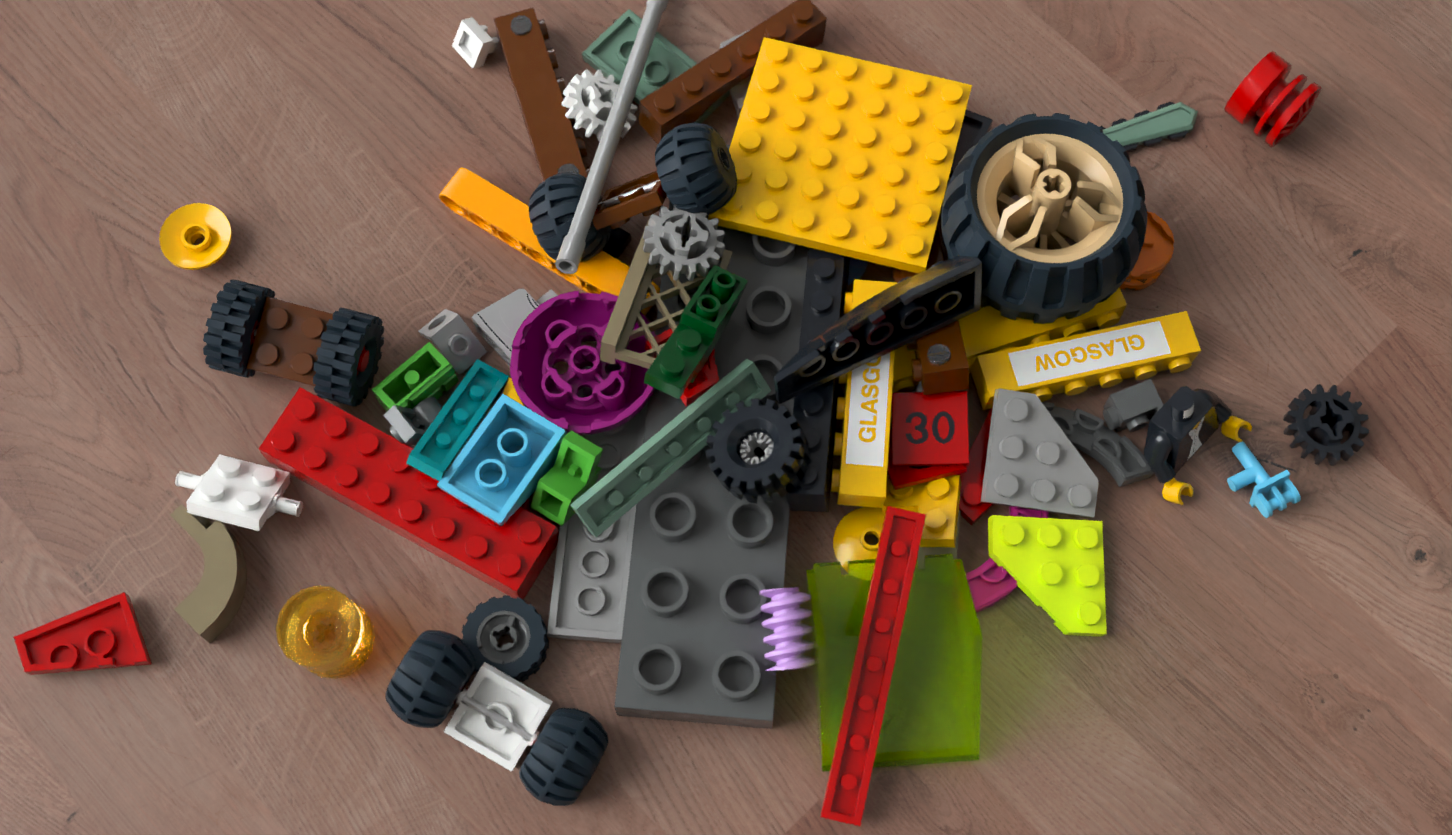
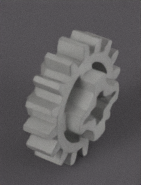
(664, 242)

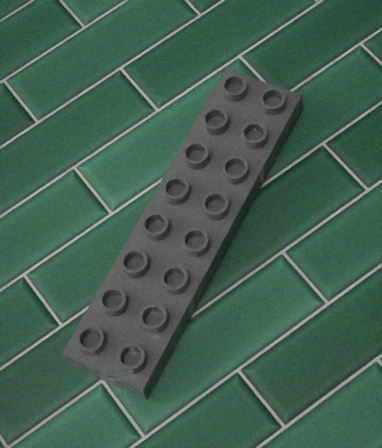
(699, 551)

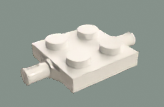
(239, 492)

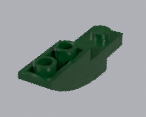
(697, 332)

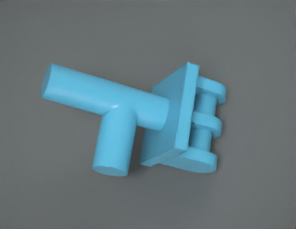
(1266, 487)

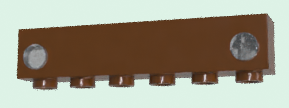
(540, 94)
(940, 355)

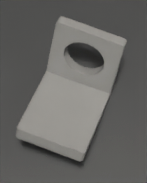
(454, 340)

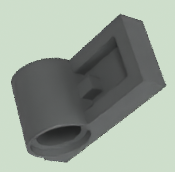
(411, 424)

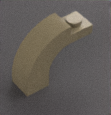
(224, 577)

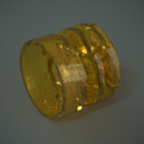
(309, 619)

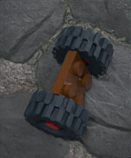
(293, 342)

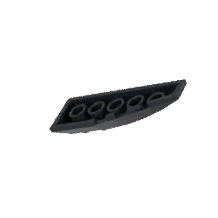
(885, 323)

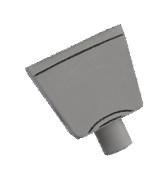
(503, 318)

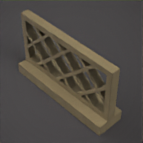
(633, 300)

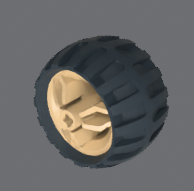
(1068, 186)

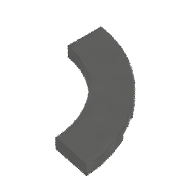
(1092, 437)

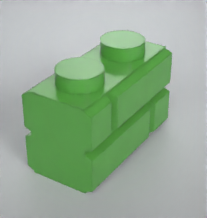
(418, 378)

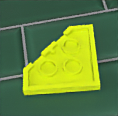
(1056, 567)

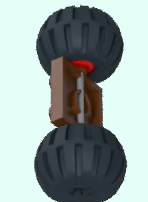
(691, 171)

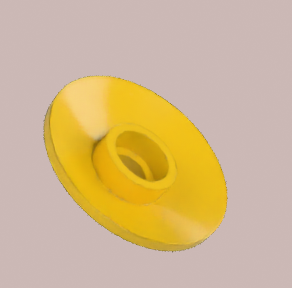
(188, 225)
(850, 535)

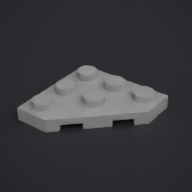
(1034, 461)

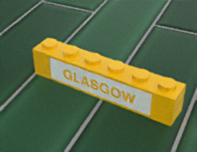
(1089, 359)
(865, 420)

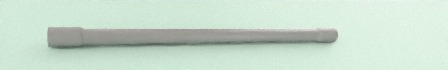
(574, 242)

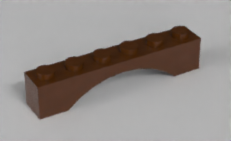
(699, 87)

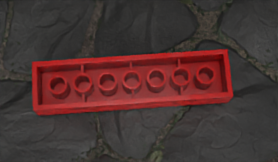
(372, 477)

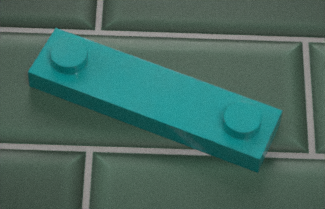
(457, 420)

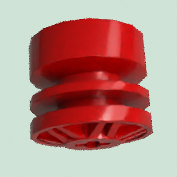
(1272, 99)

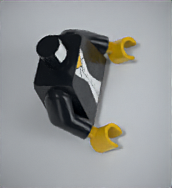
(1181, 430)

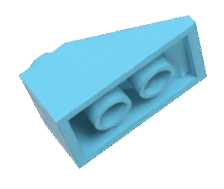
(503, 460)

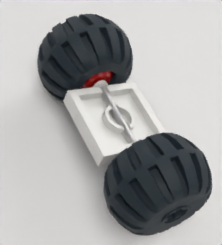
(497, 717)

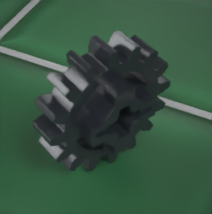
(1316, 436)

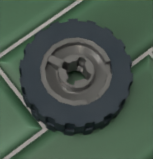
(513, 618)

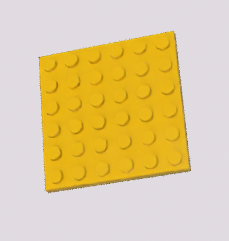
(844, 155)

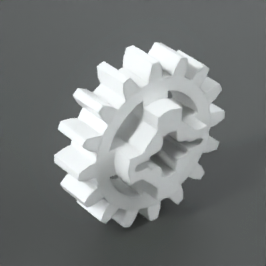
(591, 101)

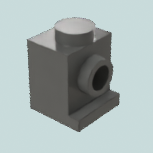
(1132, 407)

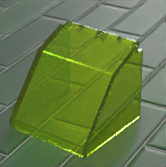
(936, 671)

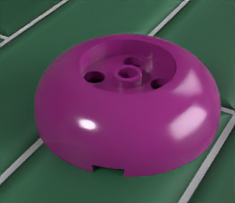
(555, 335)

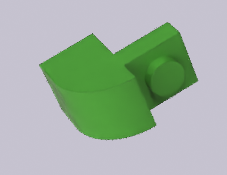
(568, 479)

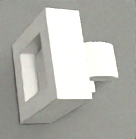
(474, 42)

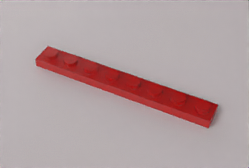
(873, 666)

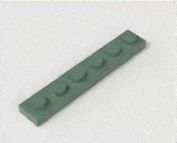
(667, 449)

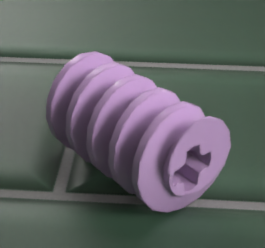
(787, 628)

